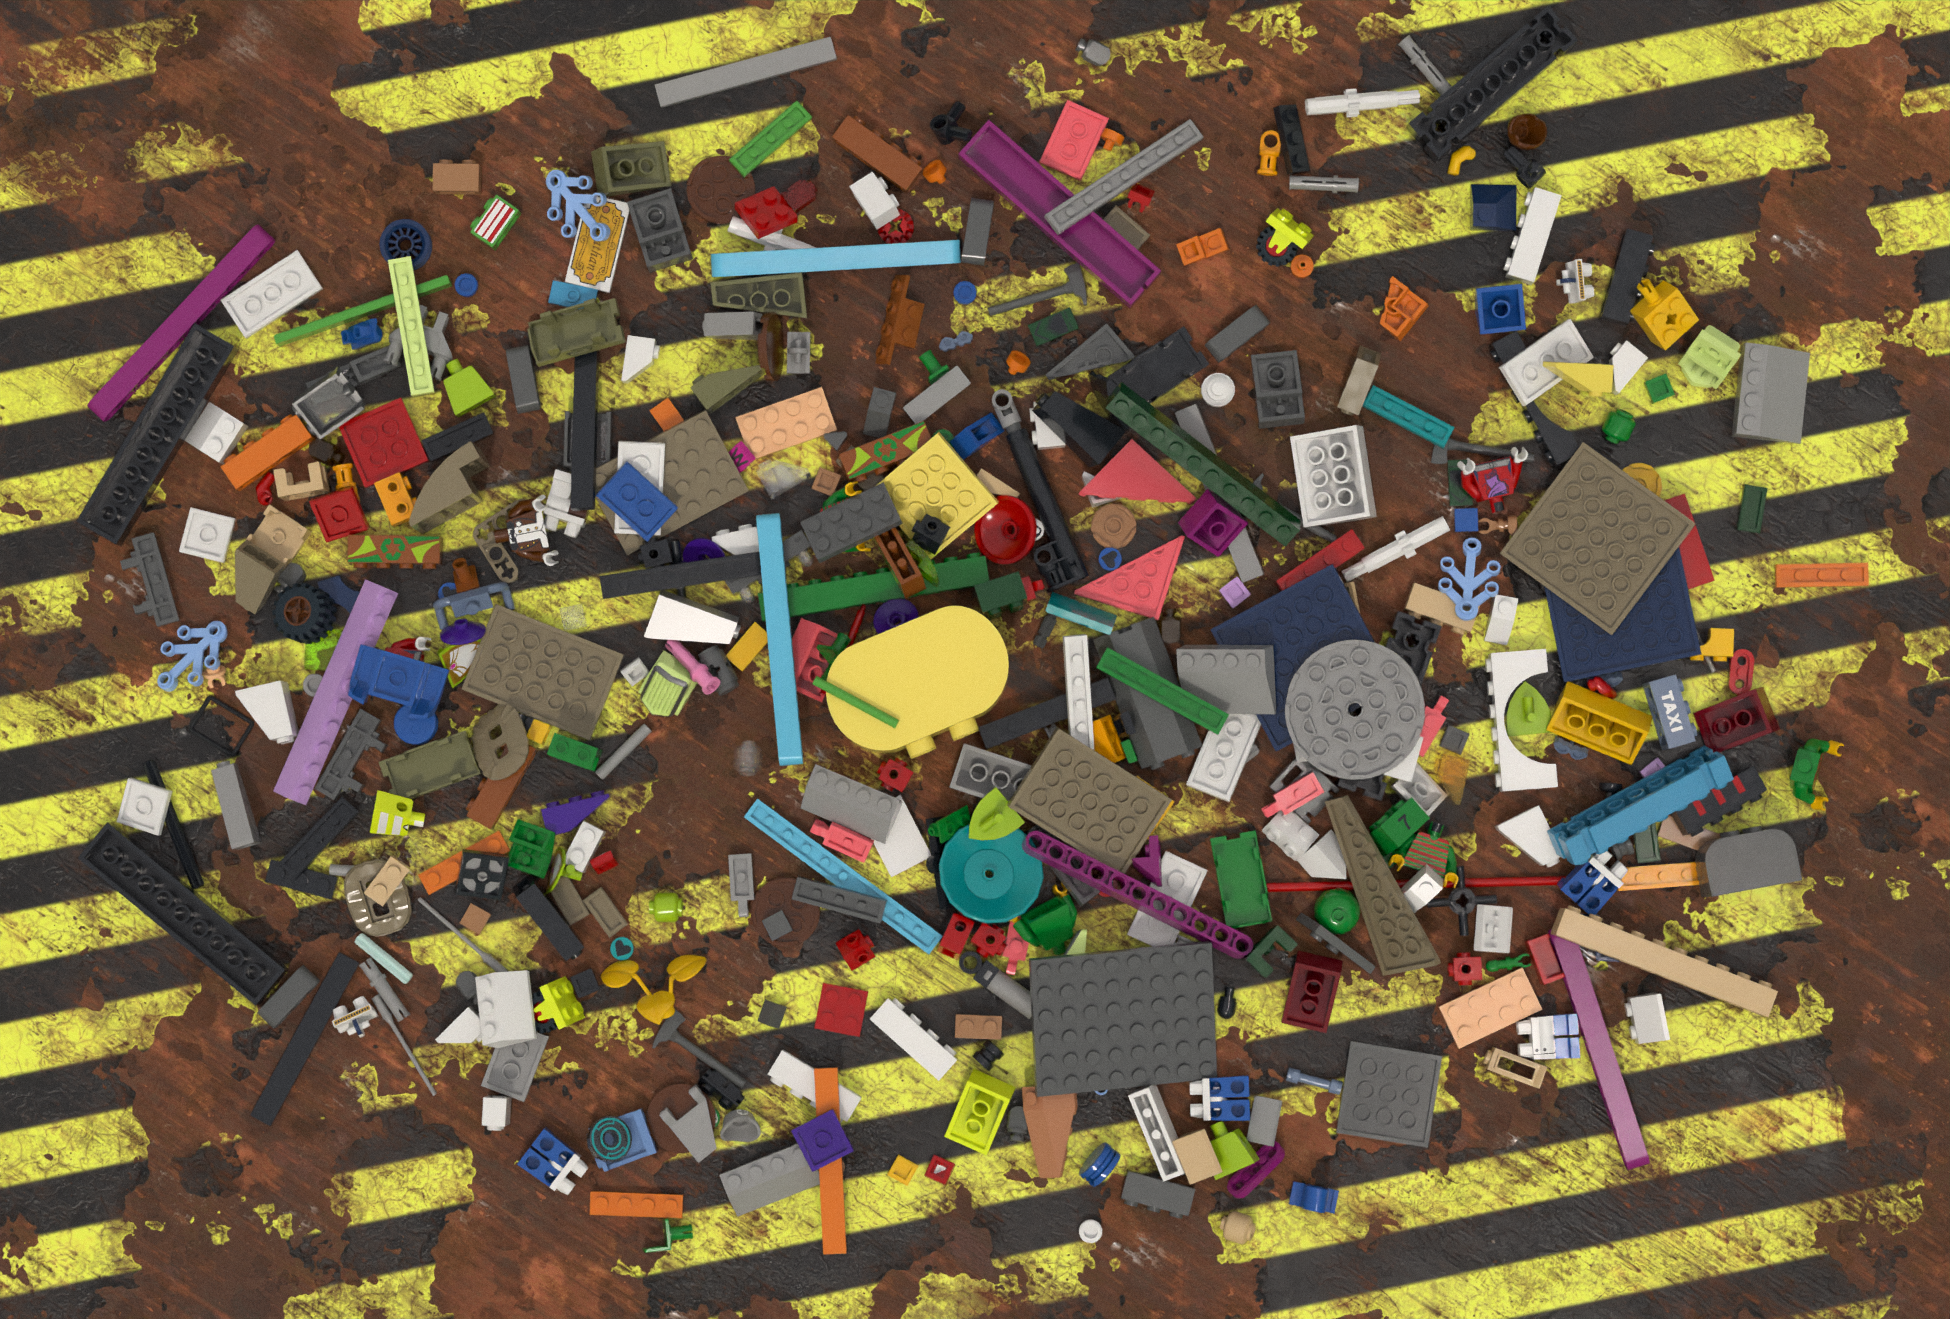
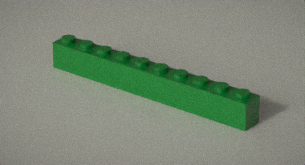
(878, 587)

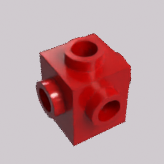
(898, 783)
(987, 932)
(856, 949)
(1473, 972)

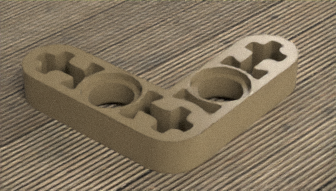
(487, 545)

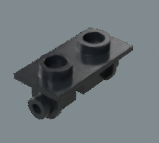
(712, 1084)

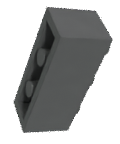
(1157, 1194)

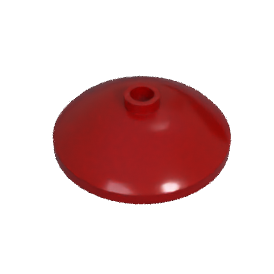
(995, 534)

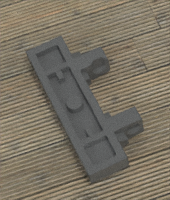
(149, 562)
(339, 772)

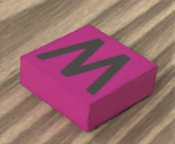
(741, 456)

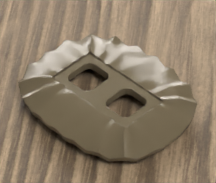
(512, 734)
(362, 906)

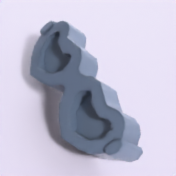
(950, 344)
(1612, 679)
(1565, 747)

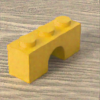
(1718, 645)

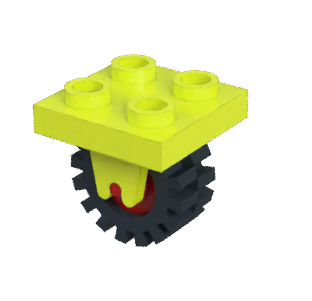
(1282, 239)
(556, 1006)

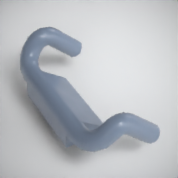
(472, 602)

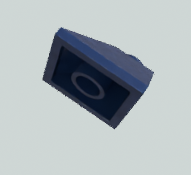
(1493, 207)

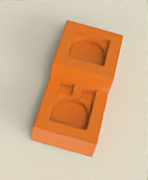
(1202, 247)

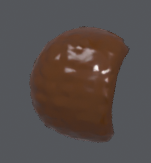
(1526, 131)

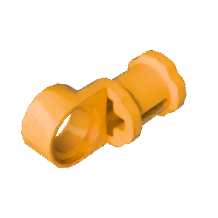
(1269, 153)
(342, 471)

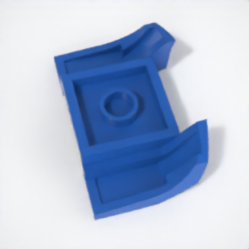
(397, 680)

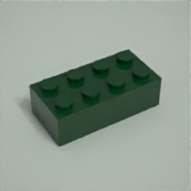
(1001, 595)

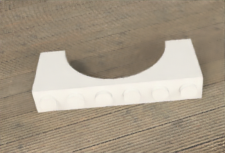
(1514, 768)

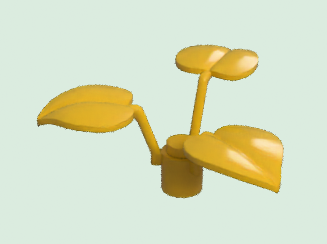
(660, 1004)

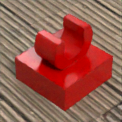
(1141, 195)
(1031, 588)

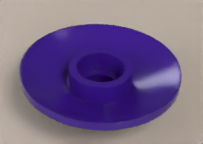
(697, 548)
(892, 612)
(462, 632)

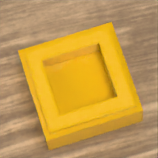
(902, 1170)

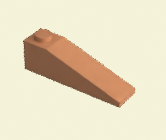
(1049, 1129)

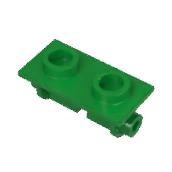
(949, 825)

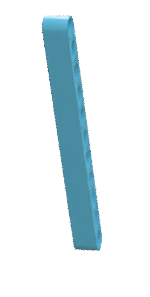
(835, 258)
(779, 639)

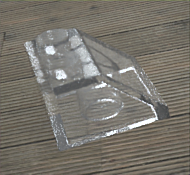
(781, 476)

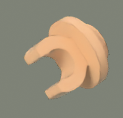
(215, 674)

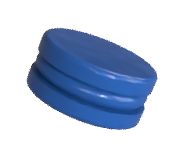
(414, 730)
(1099, 1164)

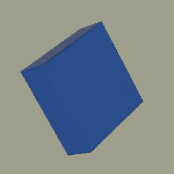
(1466, 520)

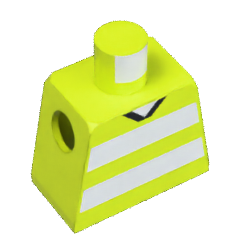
(394, 815)

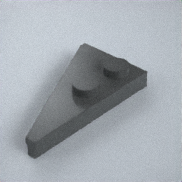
(1098, 351)
(1333, 943)

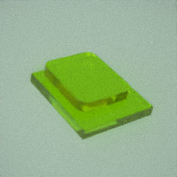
(319, 654)

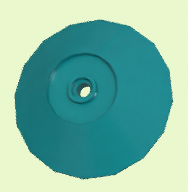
(995, 899)

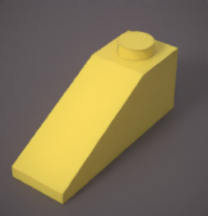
(1584, 376)

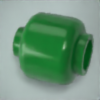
(1618, 426)

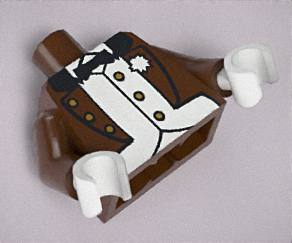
(527, 531)

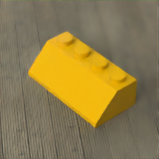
(1599, 723)

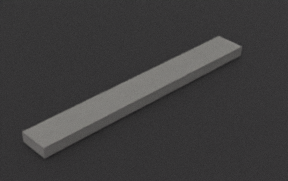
(745, 72)
(1123, 177)
(1242, 546)

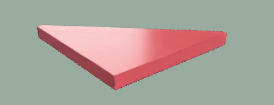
(1136, 477)
(1139, 584)

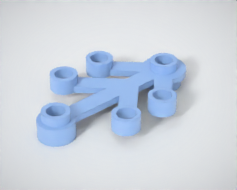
(574, 204)
(1468, 582)
(194, 654)

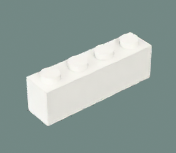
(1533, 235)
(913, 1038)
(801, 1080)
(1157, 1130)

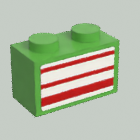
(494, 222)

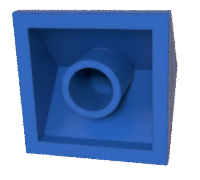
(1500, 309)

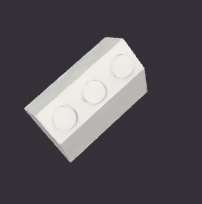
(505, 1008)

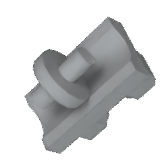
(798, 352)

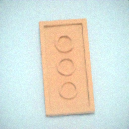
(786, 423)
(1490, 1008)

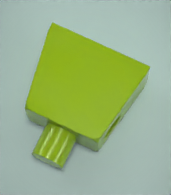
(466, 388)
(1231, 1149)

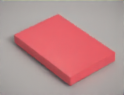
(1074, 140)

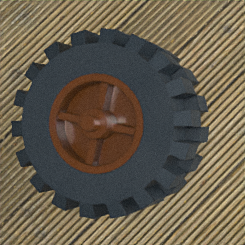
(304, 613)

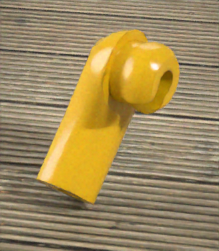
(1457, 157)

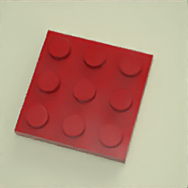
(383, 442)

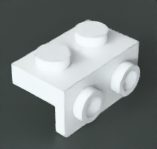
(1290, 834)
(1493, 928)

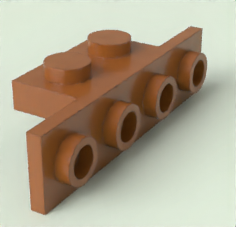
(901, 321)

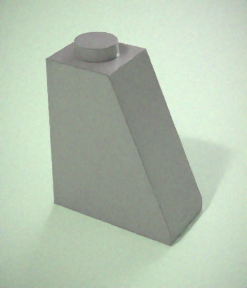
(732, 325)

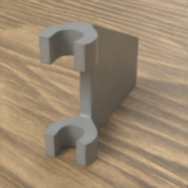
(694, 1127)

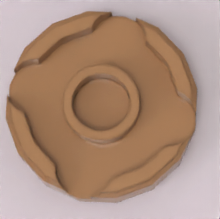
(1113, 526)

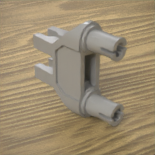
(435, 344)

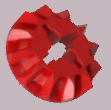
(906, 227)

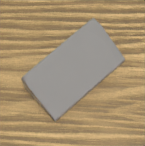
(1264, 1120)

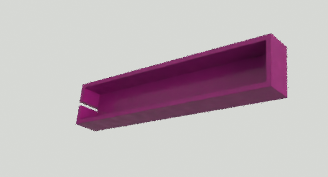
(1037, 192)

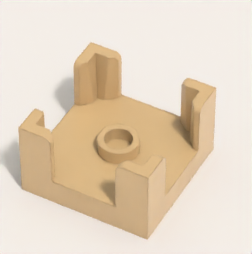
(288, 491)
(279, 535)

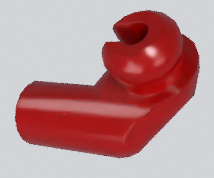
(263, 489)
(1603, 687)

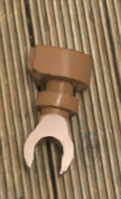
(1501, 525)

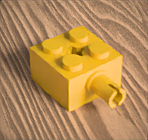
(1663, 313)

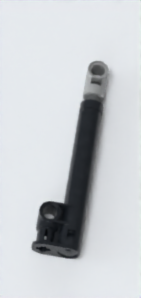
(1065, 561)

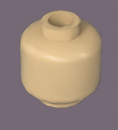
(1238, 1227)

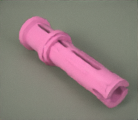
(698, 672)

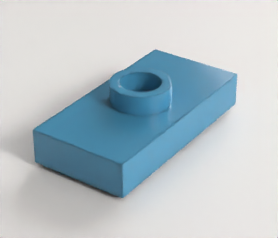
(569, 295)

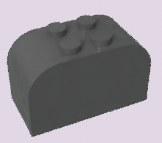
(1746, 861)

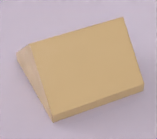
(1197, 1156)

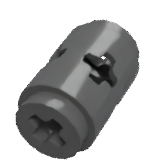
(716, 657)

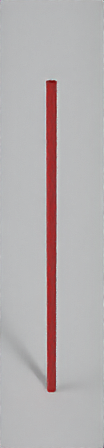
(1469, 882)

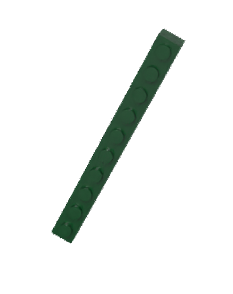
(1203, 464)

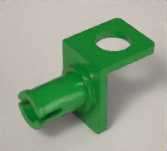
(933, 366)
(831, 652)
(671, 1234)

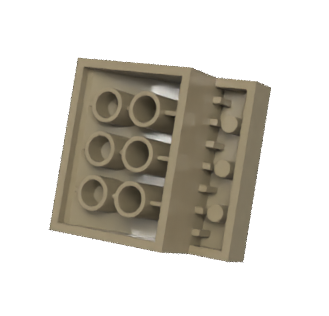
(449, 489)

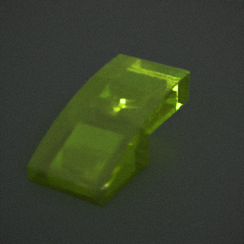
(925, 564)

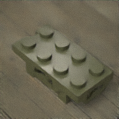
(575, 333)
(431, 766)

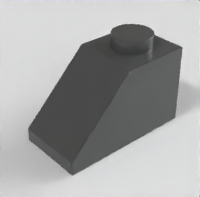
(879, 413)

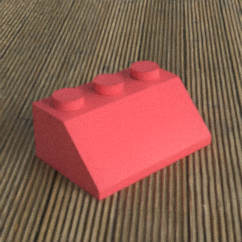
(807, 658)

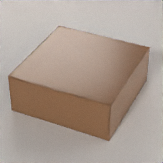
(826, 481)
(475, 918)

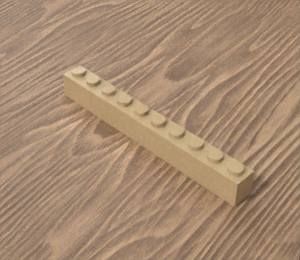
(1664, 962)

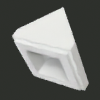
(635, 671)

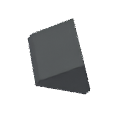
(836, 439)
(772, 1014)

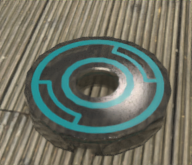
(621, 1136)

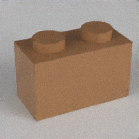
(457, 178)
(978, 1026)

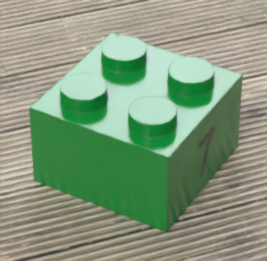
(1397, 825)

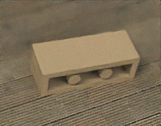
(1436, 607)

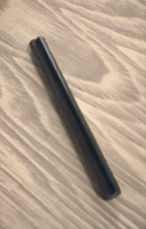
(175, 830)

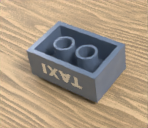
(1669, 712)

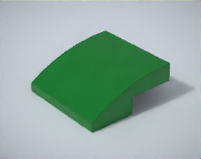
(531, 849)

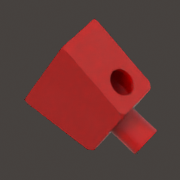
(953, 940)

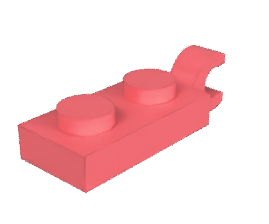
(1432, 723)
(1294, 795)
(843, 839)
(1015, 949)

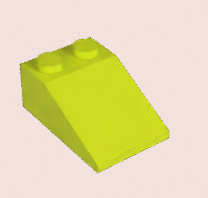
(980, 1111)

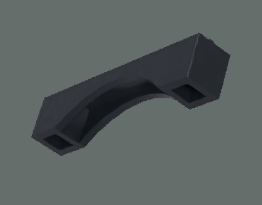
(1557, 442)
(1039, 716)

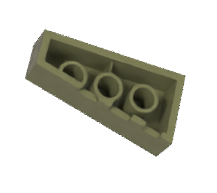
(774, 293)

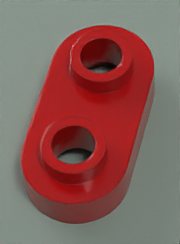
(1741, 672)

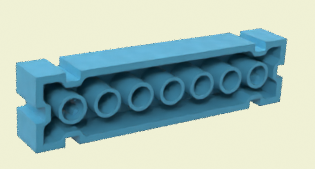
(1640, 805)

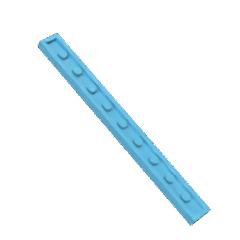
(840, 873)

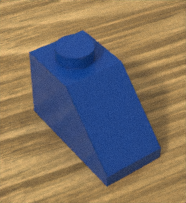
(976, 436)

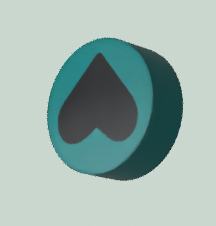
(622, 948)

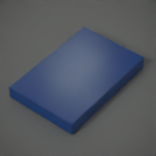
(636, 501)

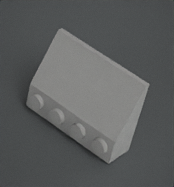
(1770, 393)
(1230, 676)

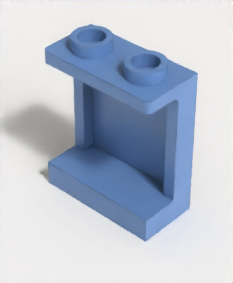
(642, 1142)

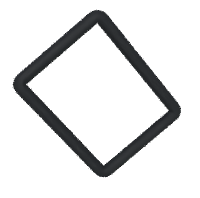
(230, 709)

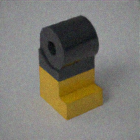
(535, 729)

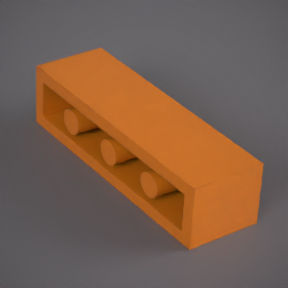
(267, 452)

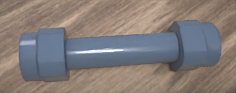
(1333, 1086)

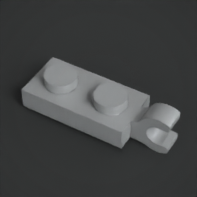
(741, 881)

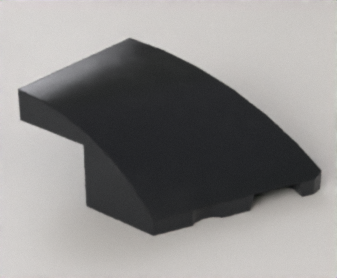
(1102, 389)

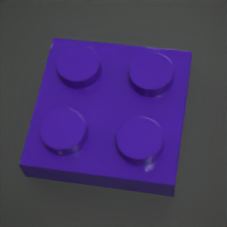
(822, 1140)

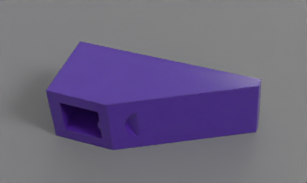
(568, 816)

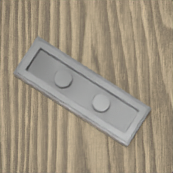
(937, 395)

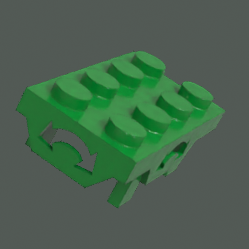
(1241, 880)

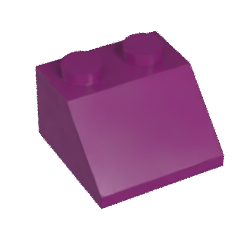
(1212, 523)

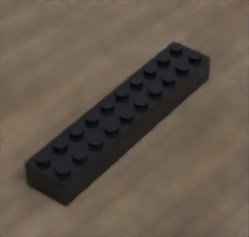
(157, 435)
(183, 913)

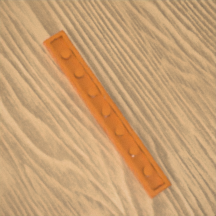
(831, 1174)

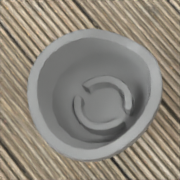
(740, 1126)

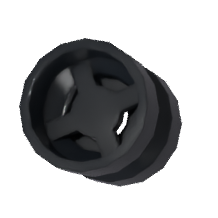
(988, 1055)

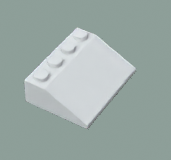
(1333, 476)

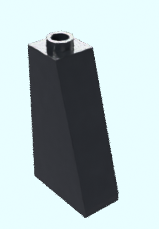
(1078, 427)
(548, 917)

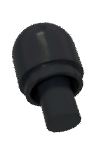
(1227, 1004)

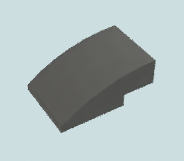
(659, 230)
(1277, 389)

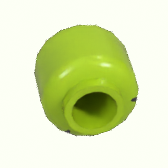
(666, 907)

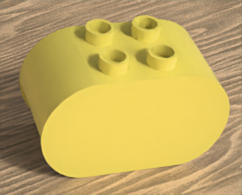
(927, 675)

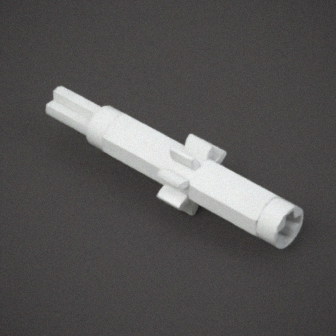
(1353, 102)
(773, 241)
(1402, 546)

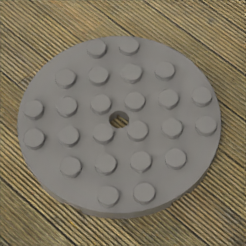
(1389, 715)

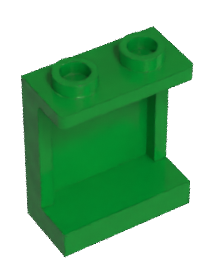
(574, 752)

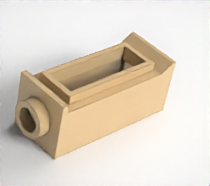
(1492, 1058)

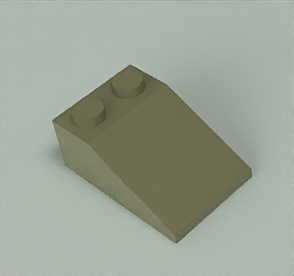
(631, 168)
(722, 386)

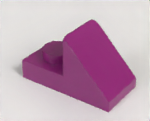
(1151, 864)

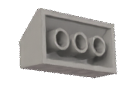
(982, 771)
(850, 804)
(768, 1179)

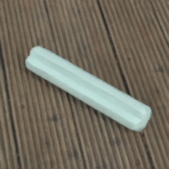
(383, 958)

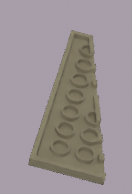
(1390, 921)

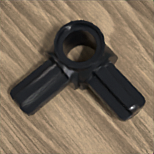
(946, 126)
(1528, 171)

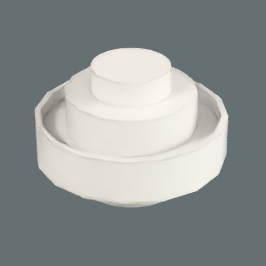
(1217, 390)

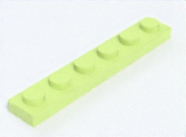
(411, 326)

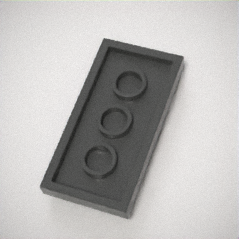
(851, 522)

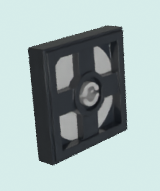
(481, 874)

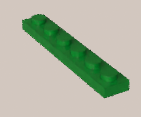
(1162, 691)

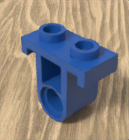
(1313, 1197)

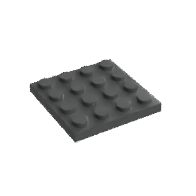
(1388, 1094)

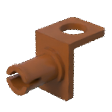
(464, 576)

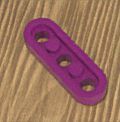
(1248, 1176)

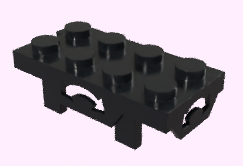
(1161, 367)

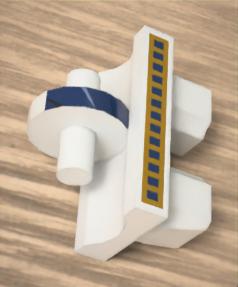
(1573, 281)
(355, 1020)

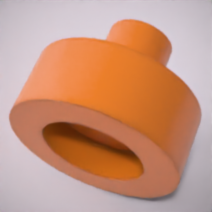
(1112, 138)
(935, 172)
(1299, 271)
(1017, 362)

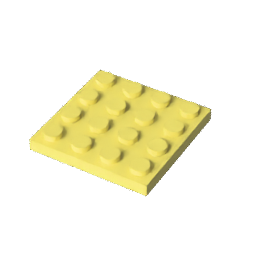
(938, 485)

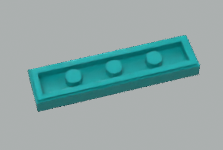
(1408, 416)

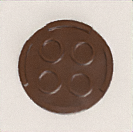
(715, 188)
(771, 346)
(776, 897)
(679, 1103)

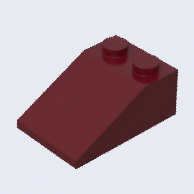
(1736, 720)
(1312, 991)

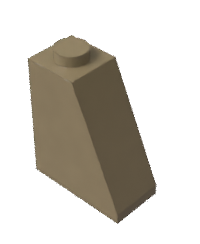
(1359, 380)
(254, 576)

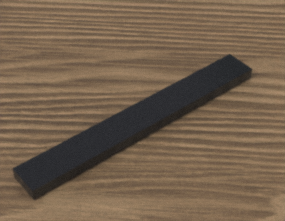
(584, 431)
(680, 575)
(305, 1039)

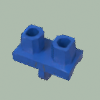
(362, 334)

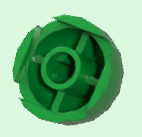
(1337, 911)

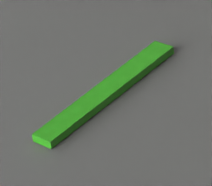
(356, 313)

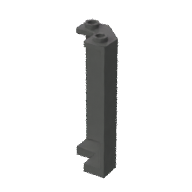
(1158, 729)

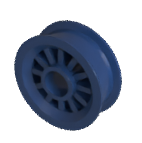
(400, 225)

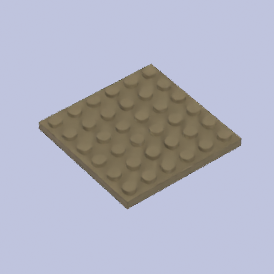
(1597, 538)

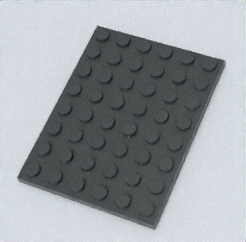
(1123, 1018)

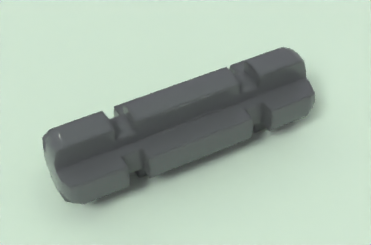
(1045, 630)

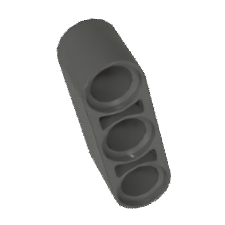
(977, 231)
(1237, 333)
(523, 379)
(288, 996)

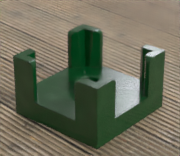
(1265, 946)

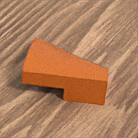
(1401, 309)

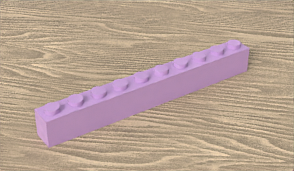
(331, 696)

